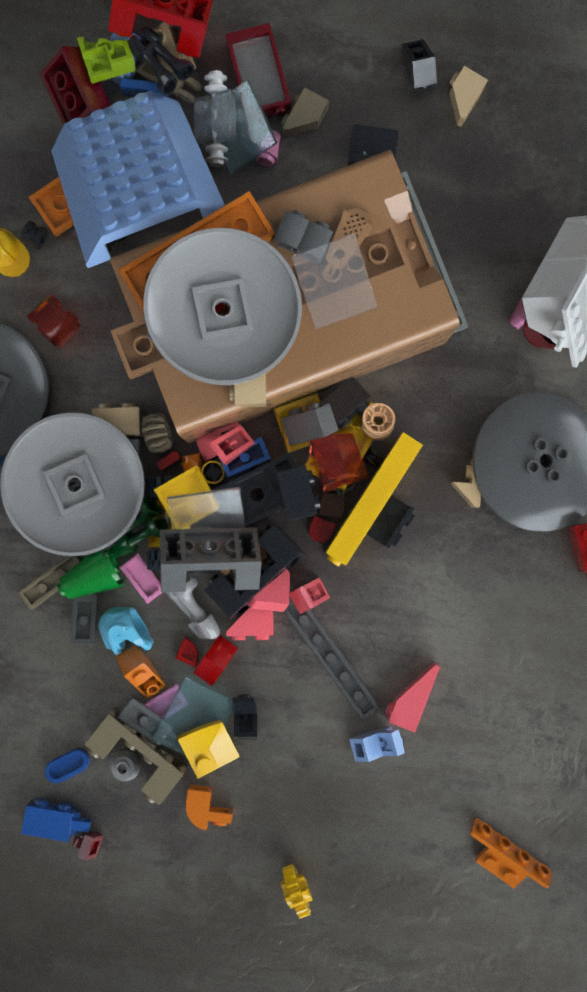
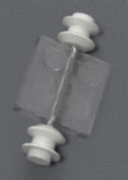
(215, 118)

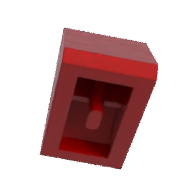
(215, 660)

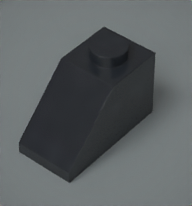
(420, 64)

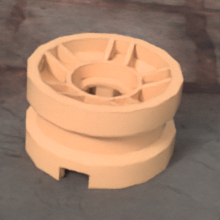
(381, 413)

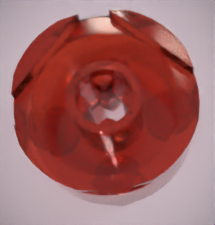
(54, 322)

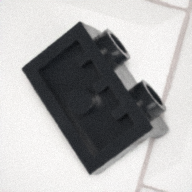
(390, 522)

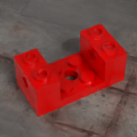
(189, 14)

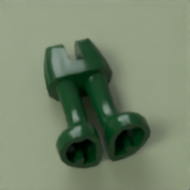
(149, 513)

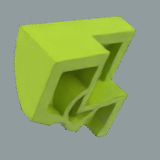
(106, 58)

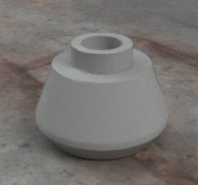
(130, 762)

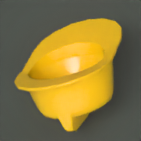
(13, 255)

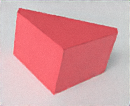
(232, 444)
(309, 595)
(274, 596)

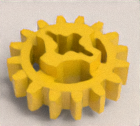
(296, 891)

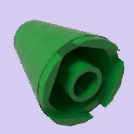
(91, 575)

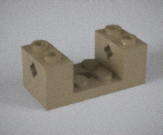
(169, 766)

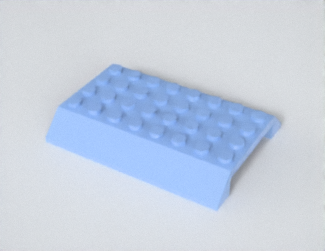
(131, 171)

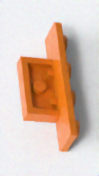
(506, 859)

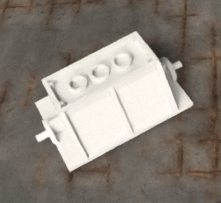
(558, 292)

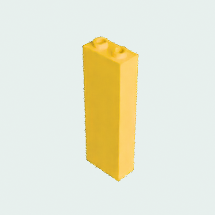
(373, 499)

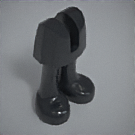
(166, 80)

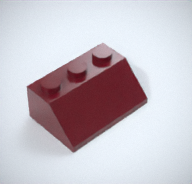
(71, 85)

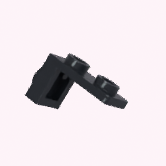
(245, 717)

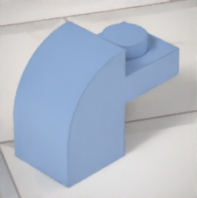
(376, 744)

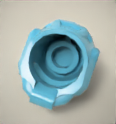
(123, 624)

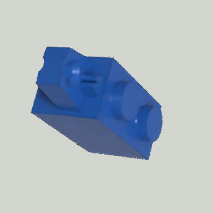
(53, 820)

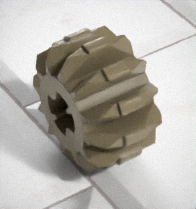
(157, 432)

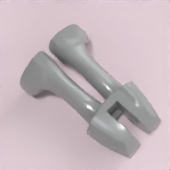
(201, 622)

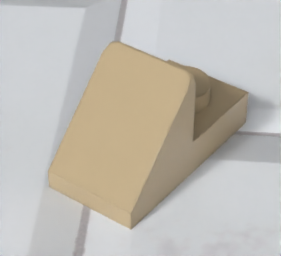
(469, 491)

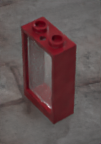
(257, 60)

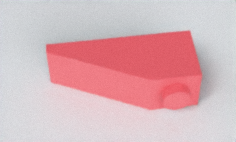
(411, 701)

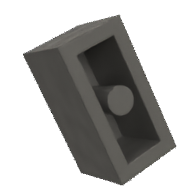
(309, 424)

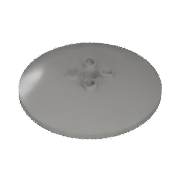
(231, 270)
(39, 475)

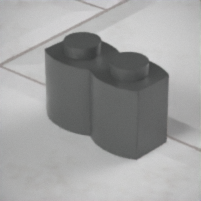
(299, 234)

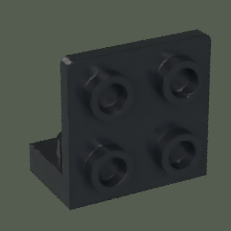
(370, 141)

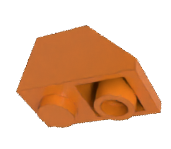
(140, 671)

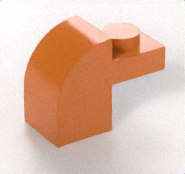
(200, 809)

